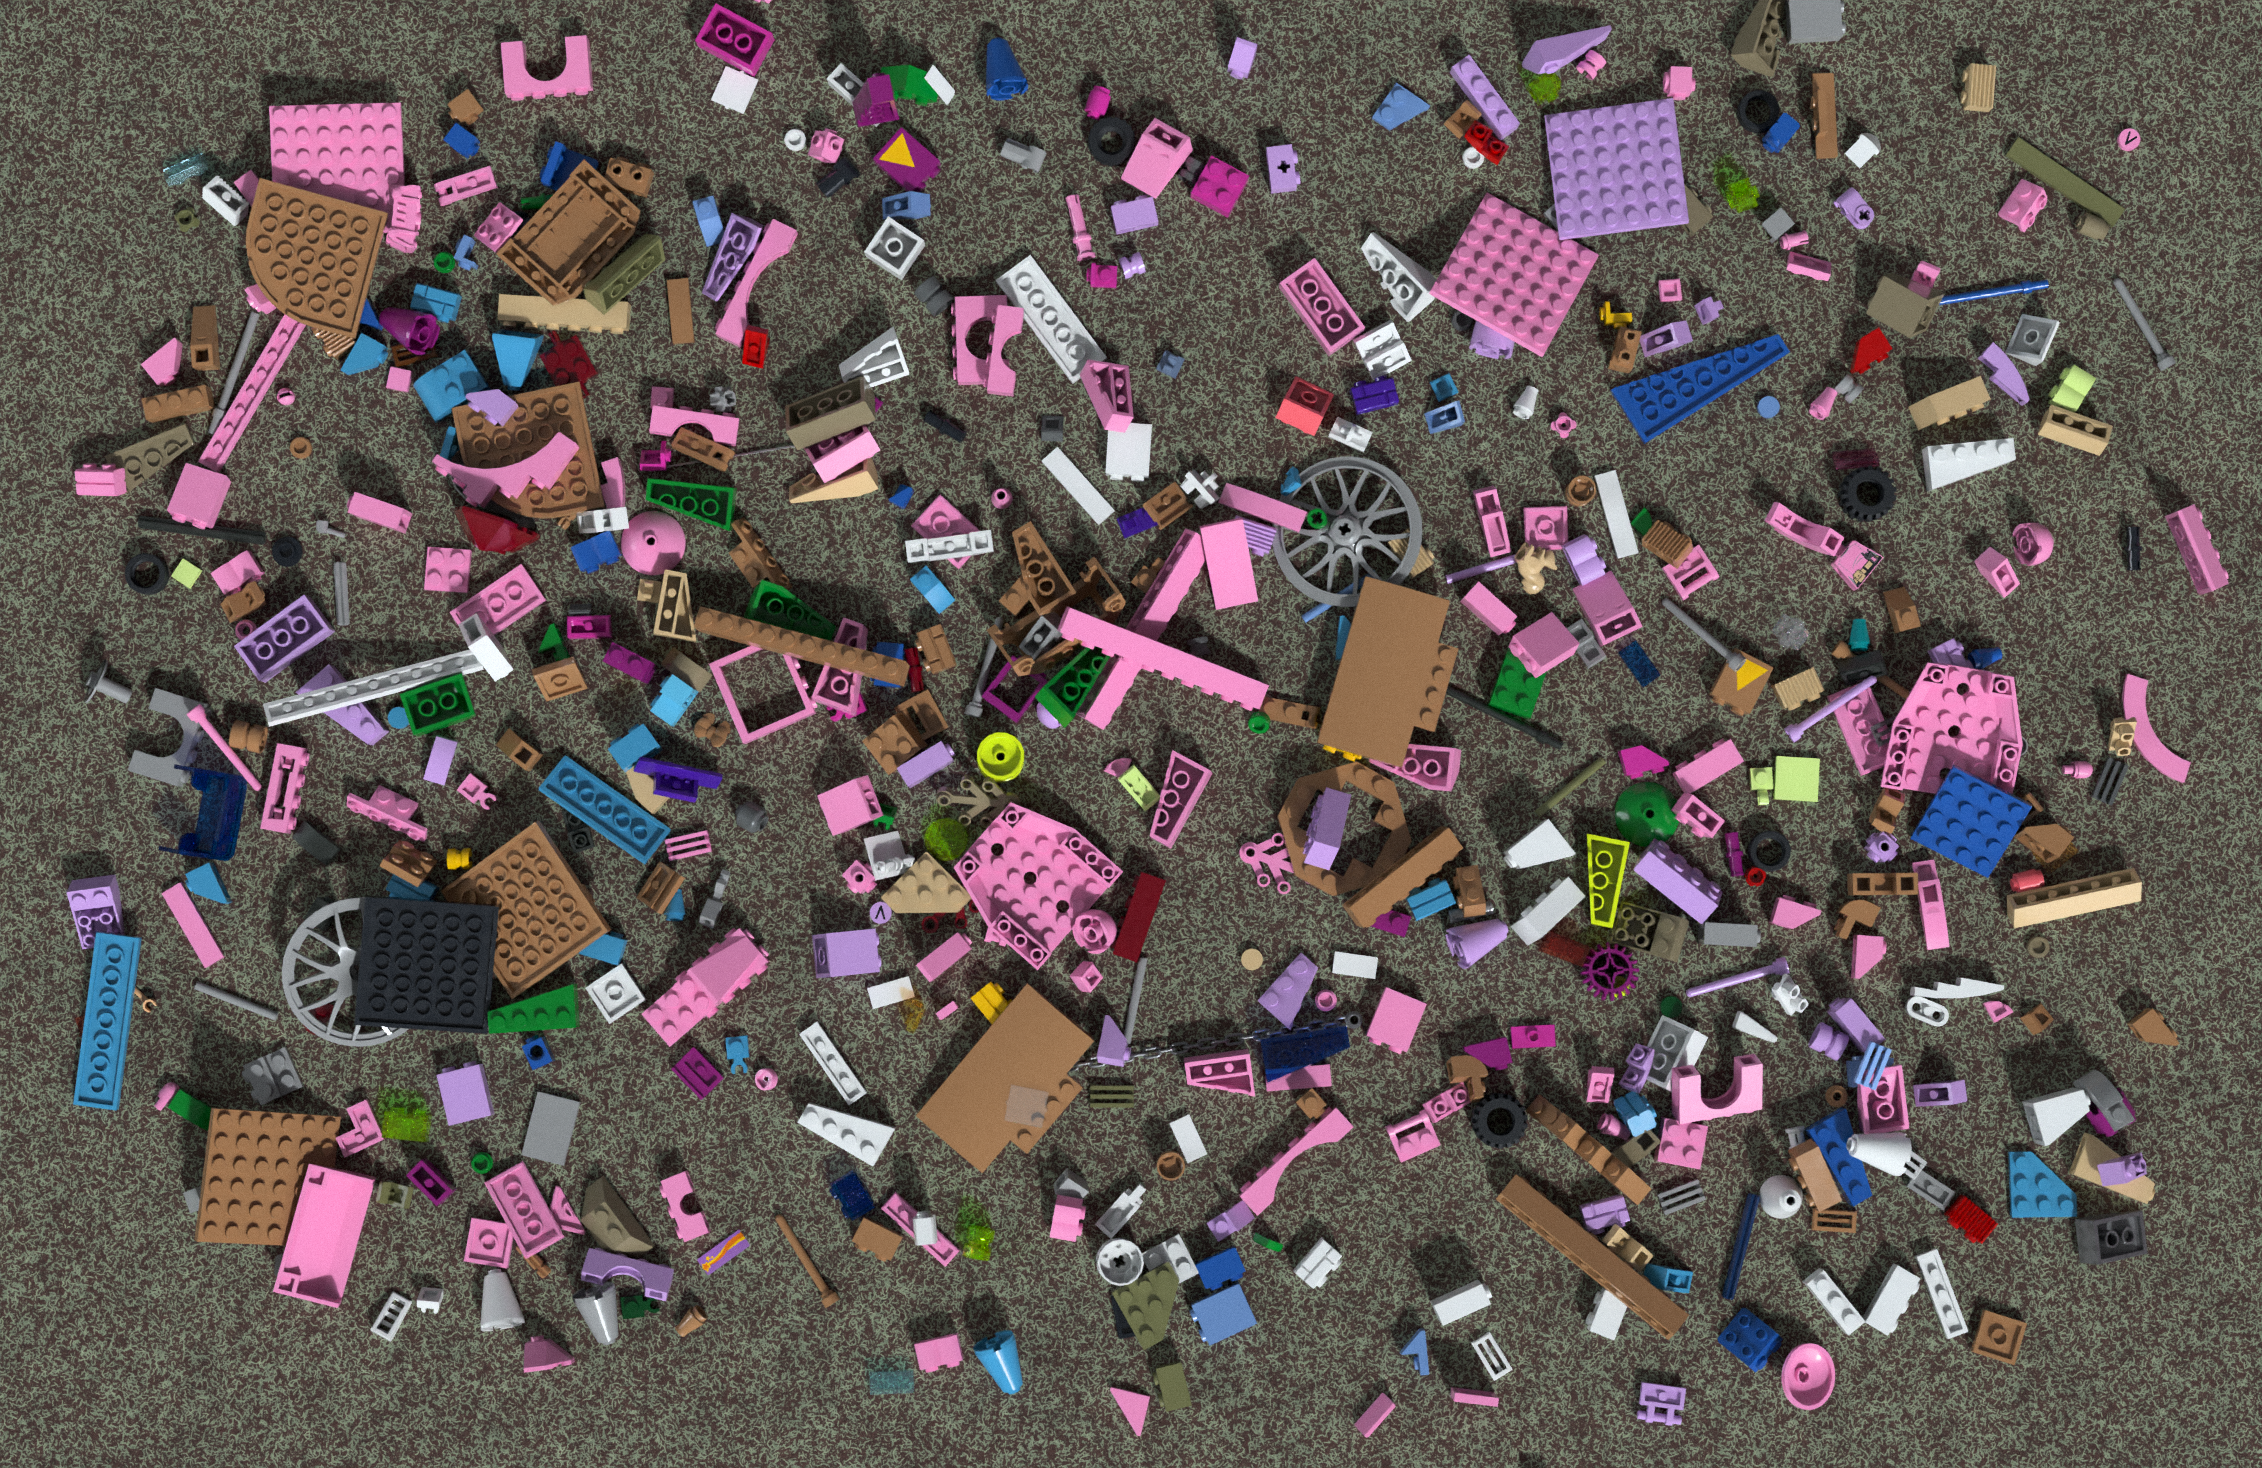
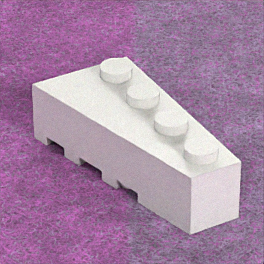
(1962, 460)
(850, 1132)

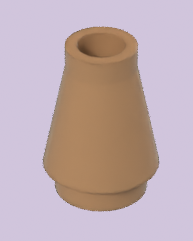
(692, 1320)

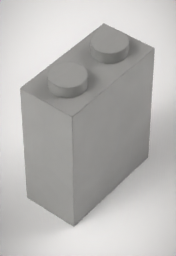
(1814, 20)
(1728, 934)

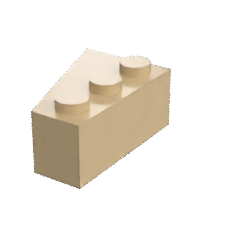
(1949, 403)

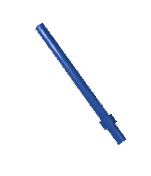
(2024, 287)

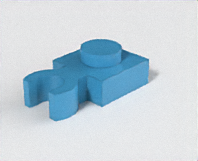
(737, 1049)

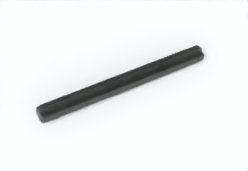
(187, 528)

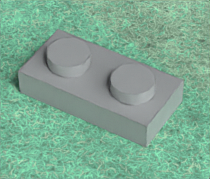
(1931, 1190)

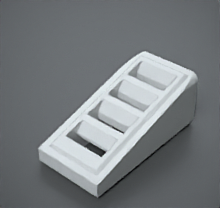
(1748, 1025)
(398, 1320)

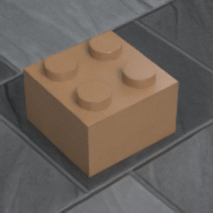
(894, 743)

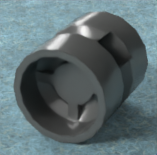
(931, 293)

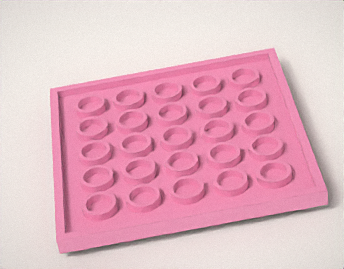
(340, 151)
(1514, 274)

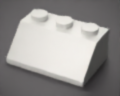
(1674, 1047)

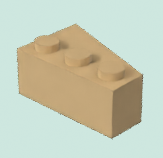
(674, 609)

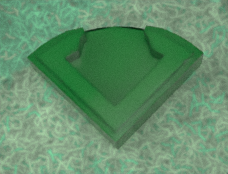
(1642, 522)
(1267, 1242)

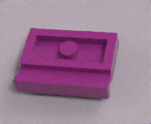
(697, 1073)

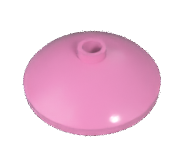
(666, 550)
(1816, 1376)

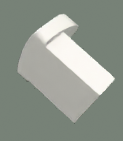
(1864, 149)

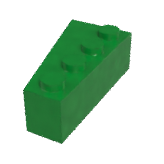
(695, 500)
(543, 1012)

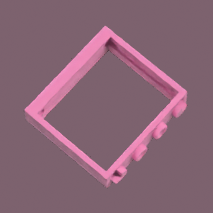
(801, 683)

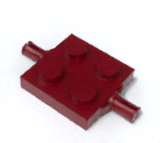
(568, 362)

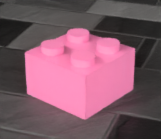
(1681, 1143)

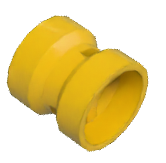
(459, 859)

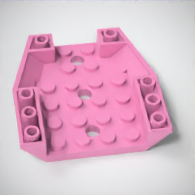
(1987, 738)
(1064, 869)

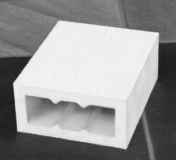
(1129, 453)
(485, 647)
(1461, 1302)

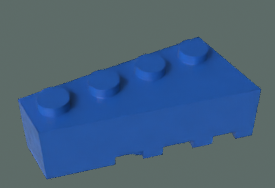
(1847, 1171)

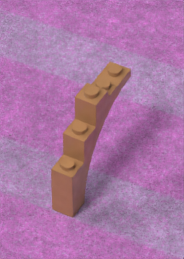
(1589, 1149)

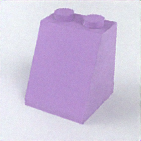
(846, 953)

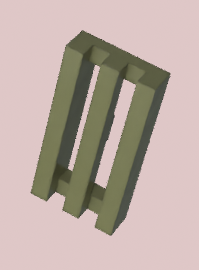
(1130, 1096)

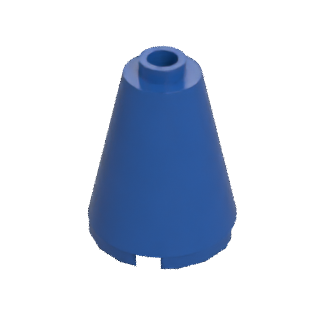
(1003, 71)

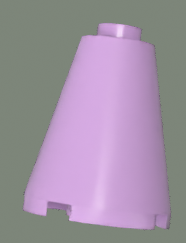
(1475, 940)

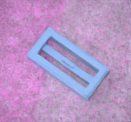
(1873, 1085)

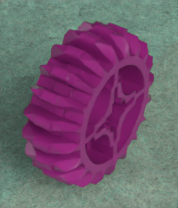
(1619, 971)

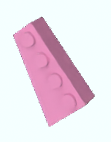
(838, 687)
(1180, 792)

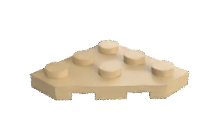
(926, 889)

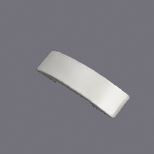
(949, 547)

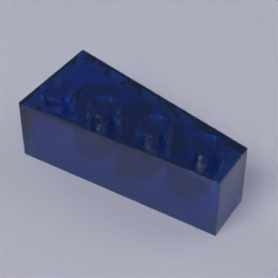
(1297, 1051)

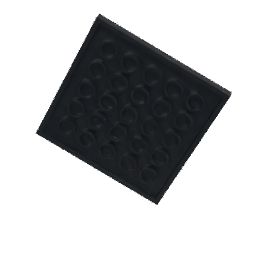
(426, 964)

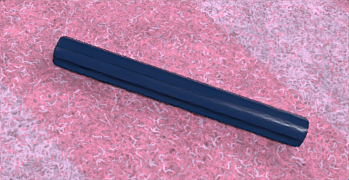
(1740, 1246)

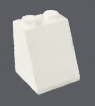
(1538, 847)
(2055, 1113)

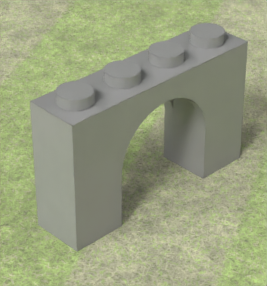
(163, 767)

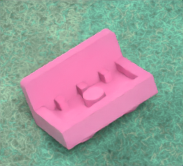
(2024, 204)

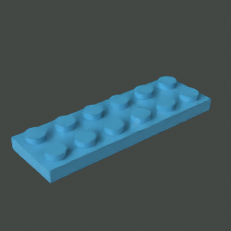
(604, 809)

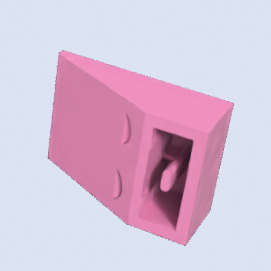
(1157, 158)
(1607, 609)

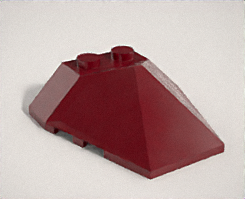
(493, 532)

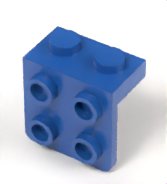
(561, 165)
(1750, 1339)

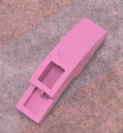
(1931, 905)

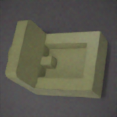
(394, 1194)

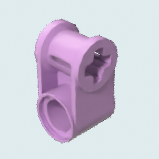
(1853, 207)

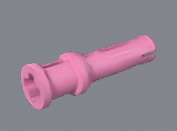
(1081, 237)

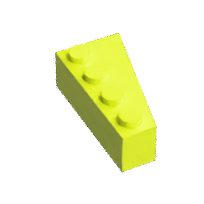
(1606, 871)

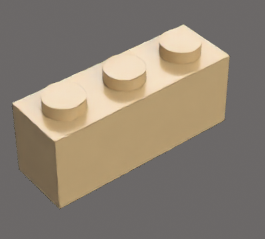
(2075, 430)

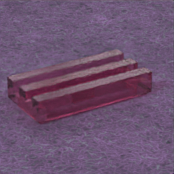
(1855, 458)

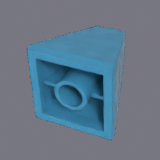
(516, 355)

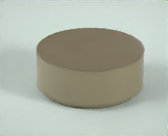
(2037, 947)

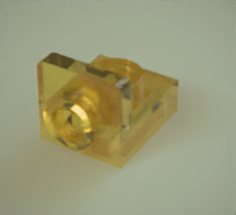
(914, 1020)

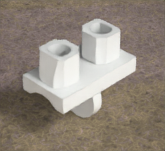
(1350, 434)
(1194, 480)
(1789, 995)

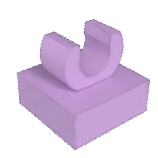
(1708, 310)

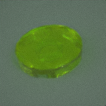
(946, 839)

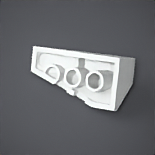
(1401, 275)

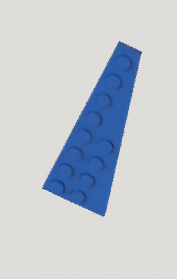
(1673, 395)

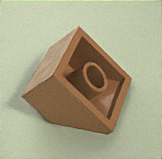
(2045, 840)

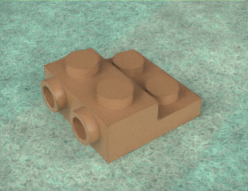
(409, 863)

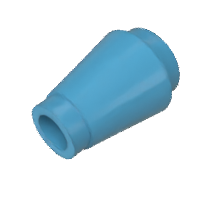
(675, 909)

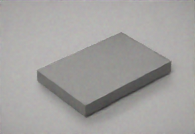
(551, 1128)

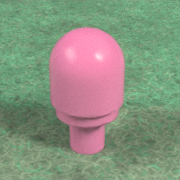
(2078, 769)
(166, 1095)

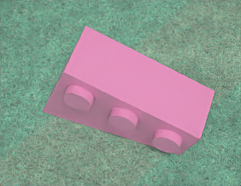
(1221, 1071)

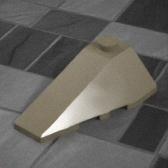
(1757, 38)

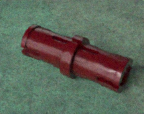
(915, 669)

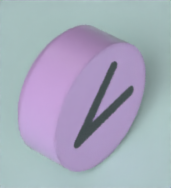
(880, 912)

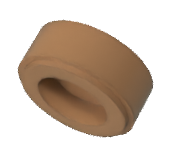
(301, 447)

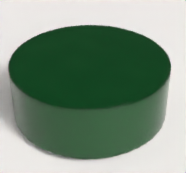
(1670, 1006)

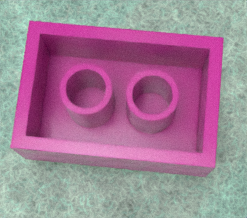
(734, 39)

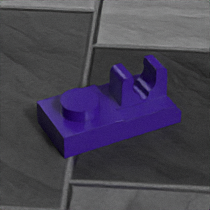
(1135, 522)

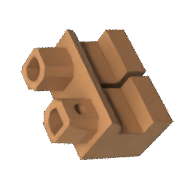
(1624, 350)

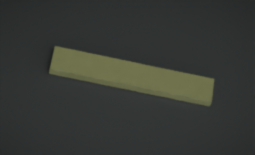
(2064, 182)

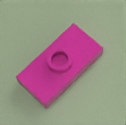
(1532, 1036)

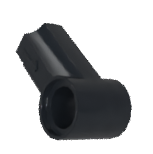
(841, 175)

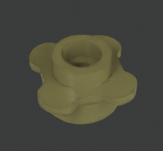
(182, 215)

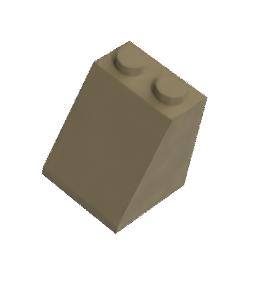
(1904, 304)

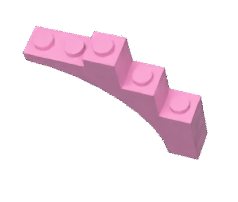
(483, 483)

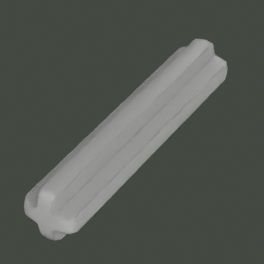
(341, 593)

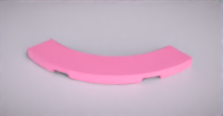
(2145, 739)

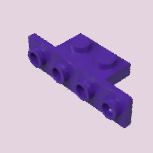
(677, 780)

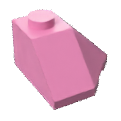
(544, 1355)

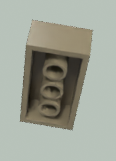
(830, 413)

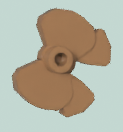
(705, 728)

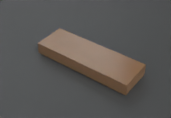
(680, 311)

